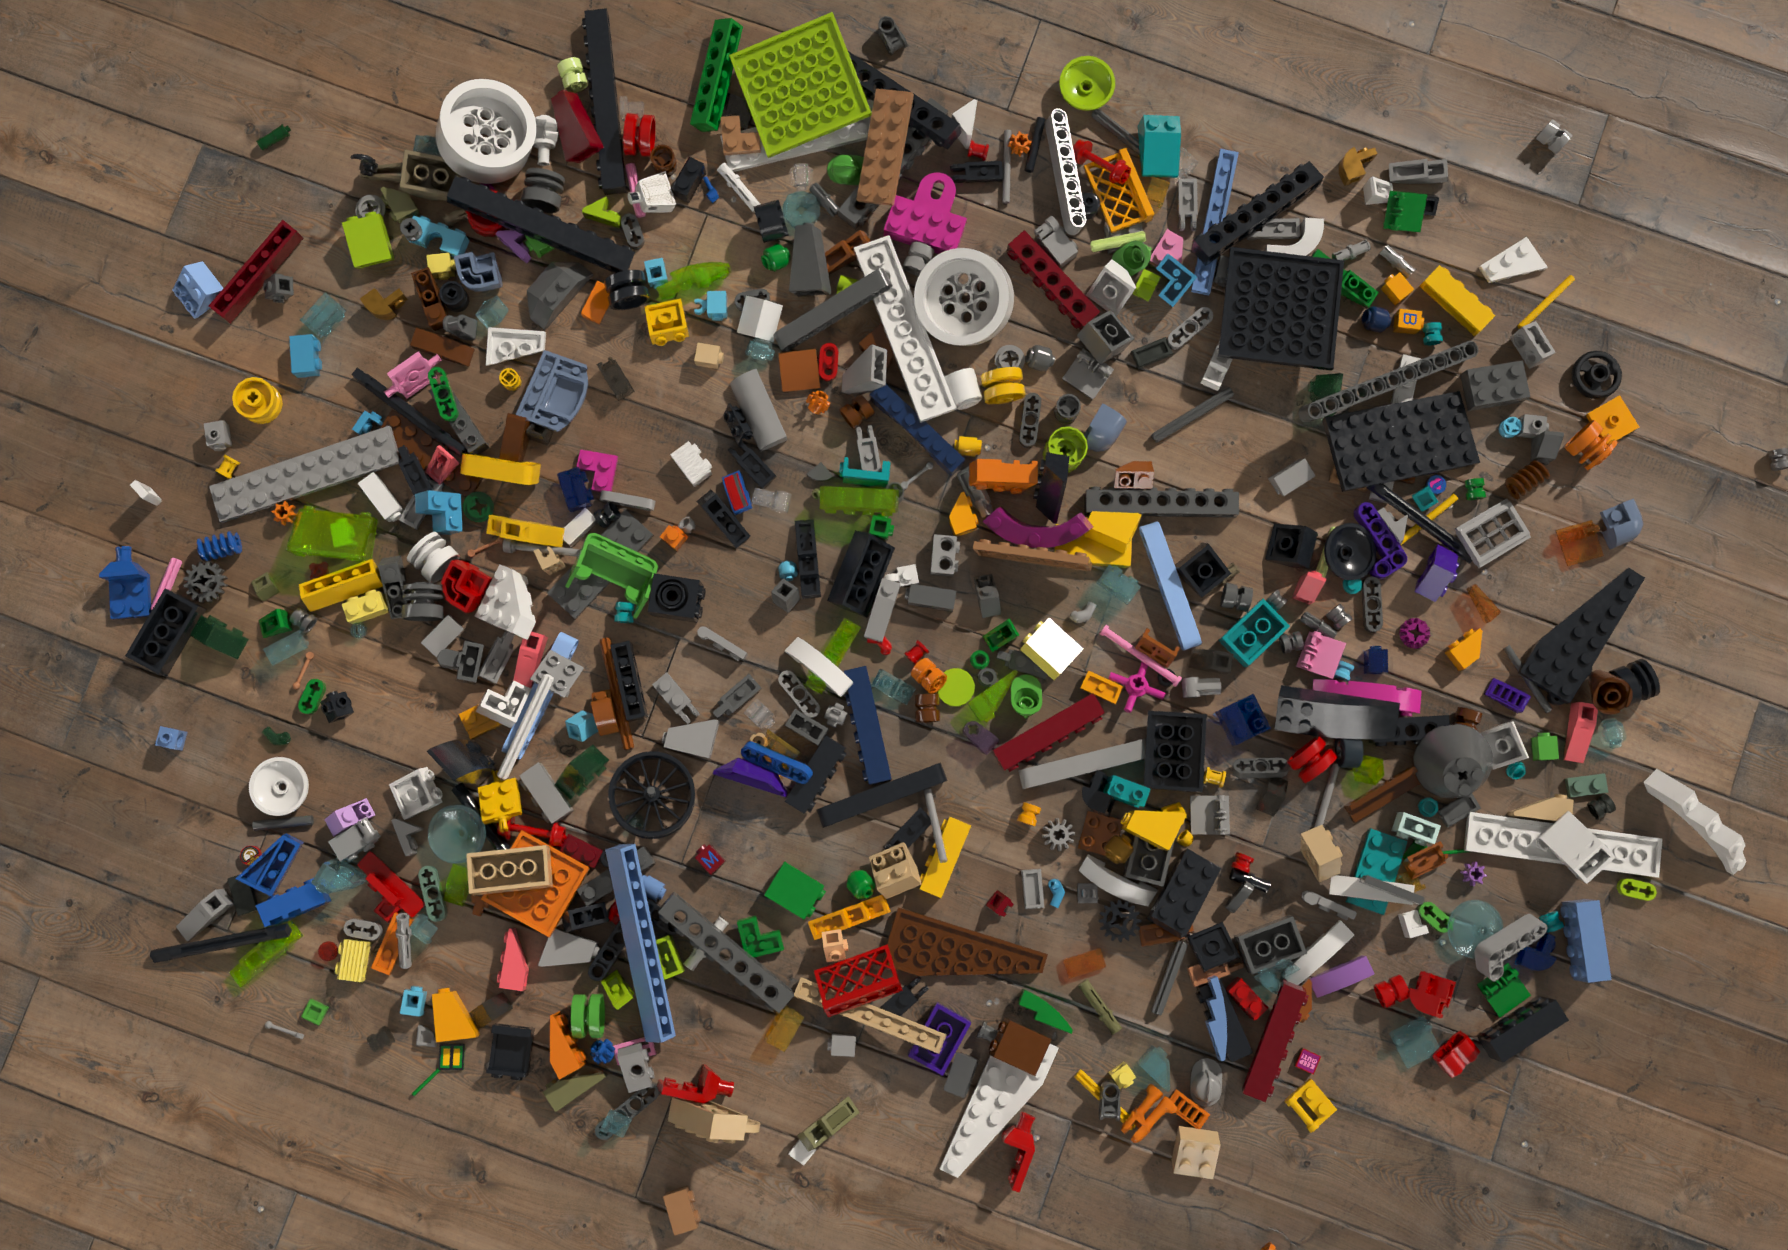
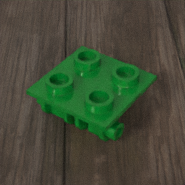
(1405, 211)
(1505, 992)

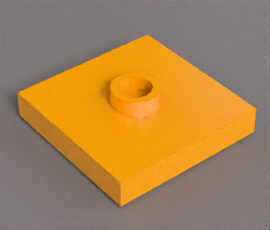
(1614, 418)

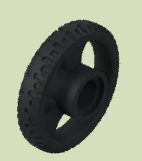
(1604, 371)

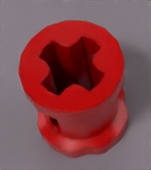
(978, 150)
(916, 652)

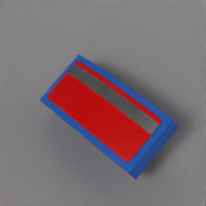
(736, 492)

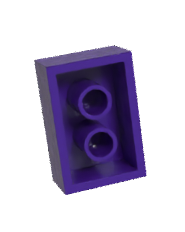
(946, 1022)

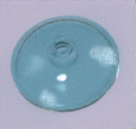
(445, 837)
(1466, 925)

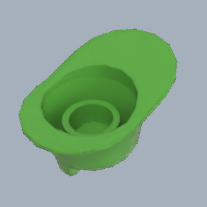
(845, 169)
(1133, 256)
(1026, 695)

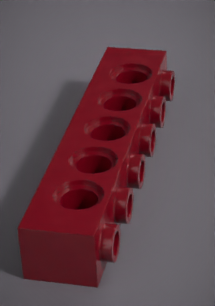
(1025, 243)

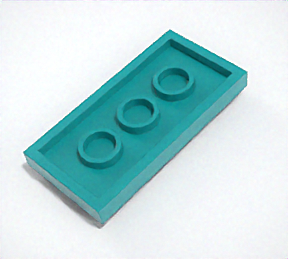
(1381, 860)

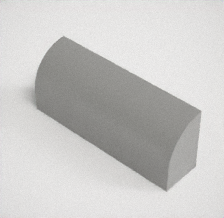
(758, 410)

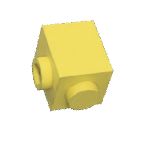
(441, 265)

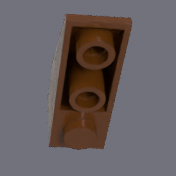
(430, 298)

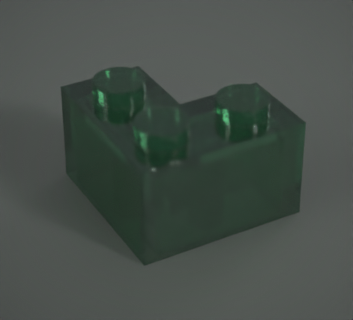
(214, 634)
(582, 772)

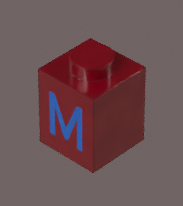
(709, 858)

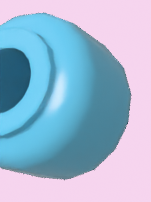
(787, 570)

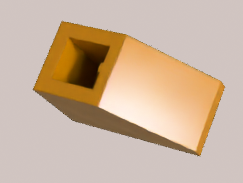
(961, 517)
(1465, 651)

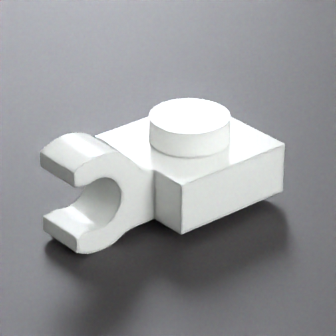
(905, 575)

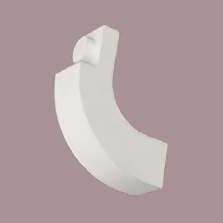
(1310, 237)

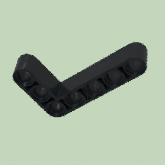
(618, 948)

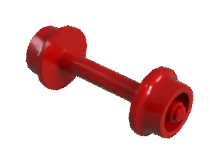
(1118, 173)
(556, 835)

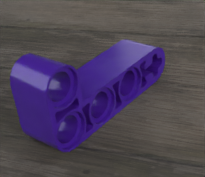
(1383, 534)

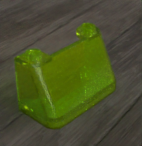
(332, 534)

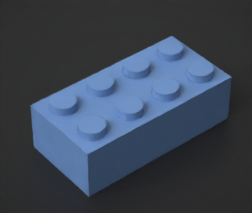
(1586, 940)

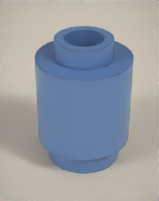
(653, 888)

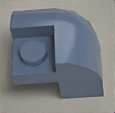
(478, 272)
(1104, 429)
(1622, 523)

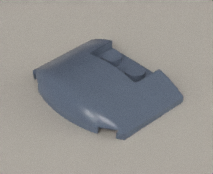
(554, 392)

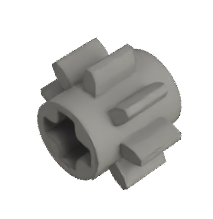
(835, 715)

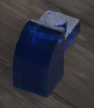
(1539, 958)

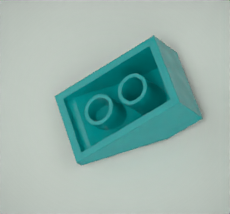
(1159, 145)

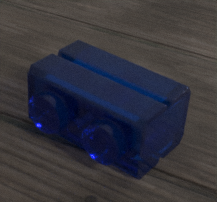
(575, 489)

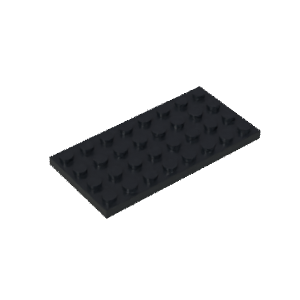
(1400, 441)

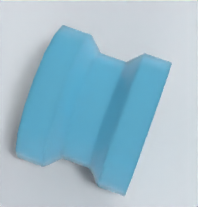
(1513, 424)
(1343, 671)

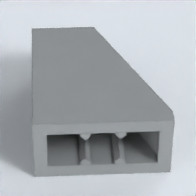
(866, 372)
(692, 738)
(568, 949)

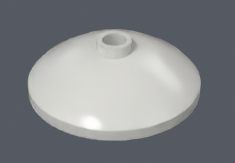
(267, 782)

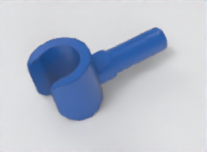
(712, 195)

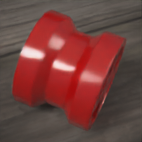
(1242, 862)

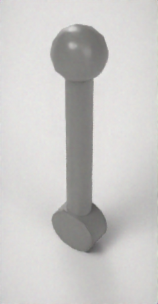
(929, 465)
(269, 1024)

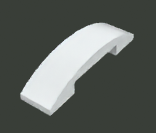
(819, 665)
(1116, 884)

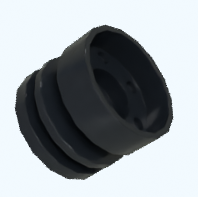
(1641, 679)

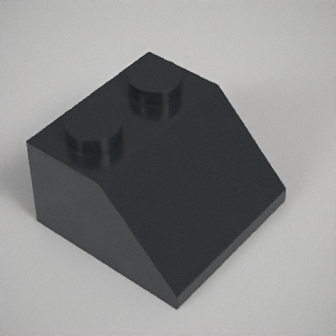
(1291, 545)
(1202, 569)

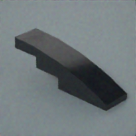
(807, 559)

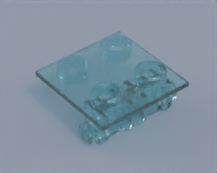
(1270, 977)
(1415, 1041)

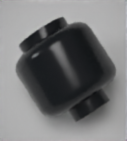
(1091, 204)

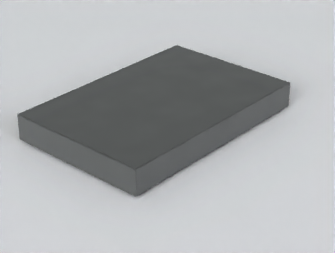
(1391, 889)

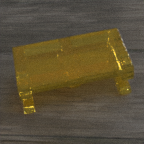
(783, 1028)

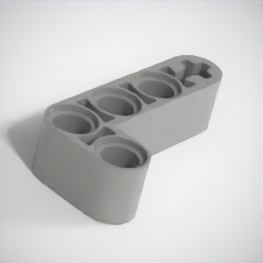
(1505, 943)

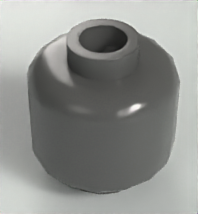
(1039, 358)

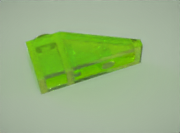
(989, 700)

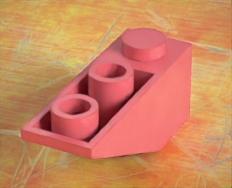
(529, 658)
(1580, 731)
(514, 968)

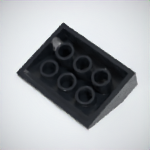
(1175, 751)

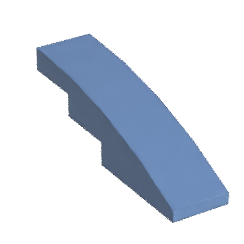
(1218, 1024)

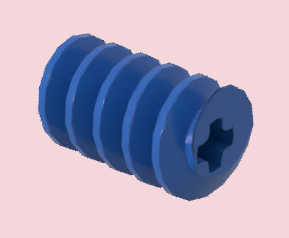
(219, 547)

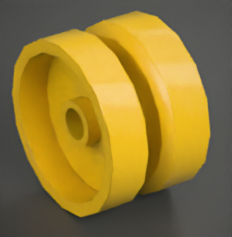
(1003, 385)
(257, 400)

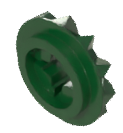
(482, 498)

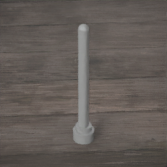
(511, 546)

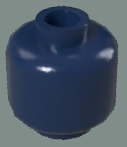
(1376, 319)

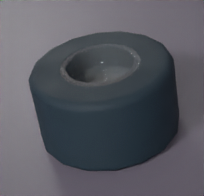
(1348, 752)

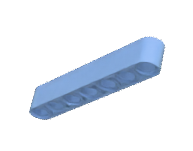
(1170, 586)
(564, 646)

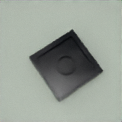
(1213, 947)

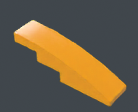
(849, 916)

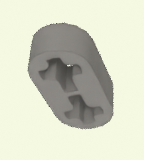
(363, 924)

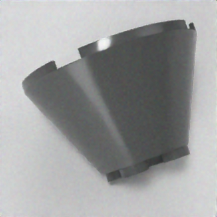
(1453, 761)

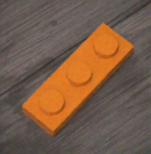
(388, 950)

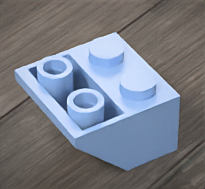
(196, 288)

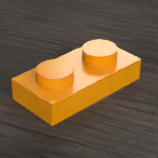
(1101, 687)

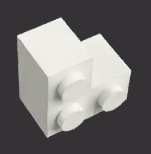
(504, 708)

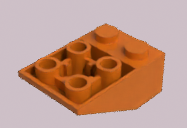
(564, 1052)

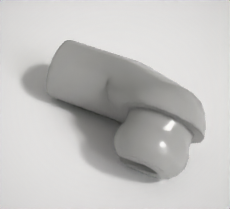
(1084, 615)

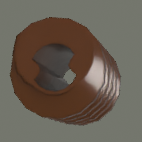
(1526, 479)

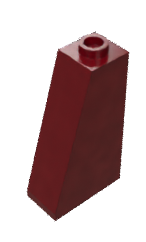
(575, 127)

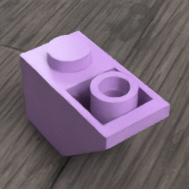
(348, 816)

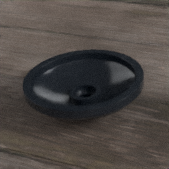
(1358, 551)

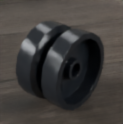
(627, 290)

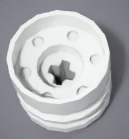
(432, 556)

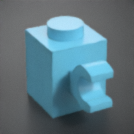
(715, 305)

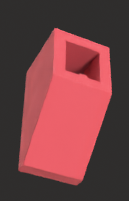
(1309, 587)

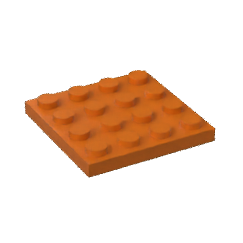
(542, 906)

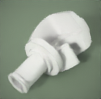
(545, 138)

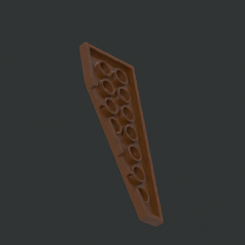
(940, 948)

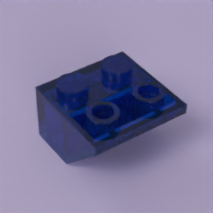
(1243, 720)

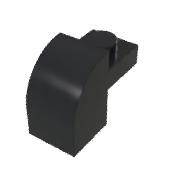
(1095, 798)

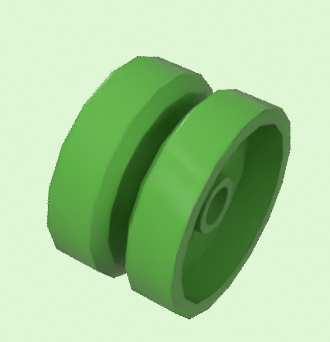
(587, 1016)

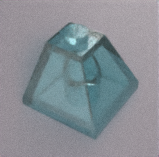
(337, 877)

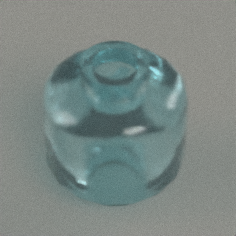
(760, 351)
(1612, 733)

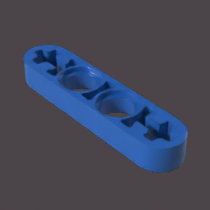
(755, 753)

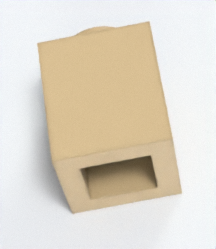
(708, 356)

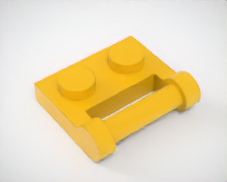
(1315, 1100)

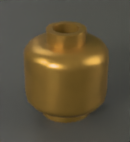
(1118, 849)

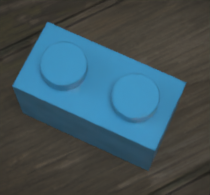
(305, 355)

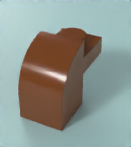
(604, 712)

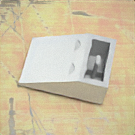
(1577, 847)

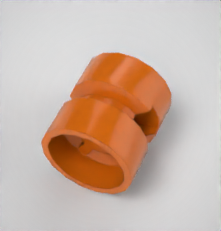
(928, 675)

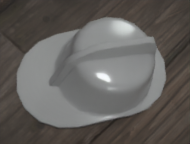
(1206, 1082)

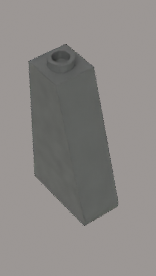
(809, 265)

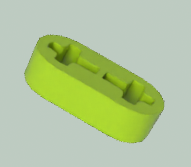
(1637, 886)

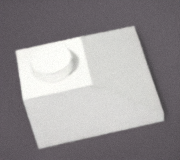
(1112, 287)

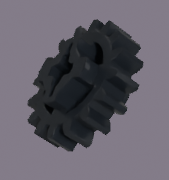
(1108, 925)

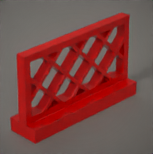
(862, 995)

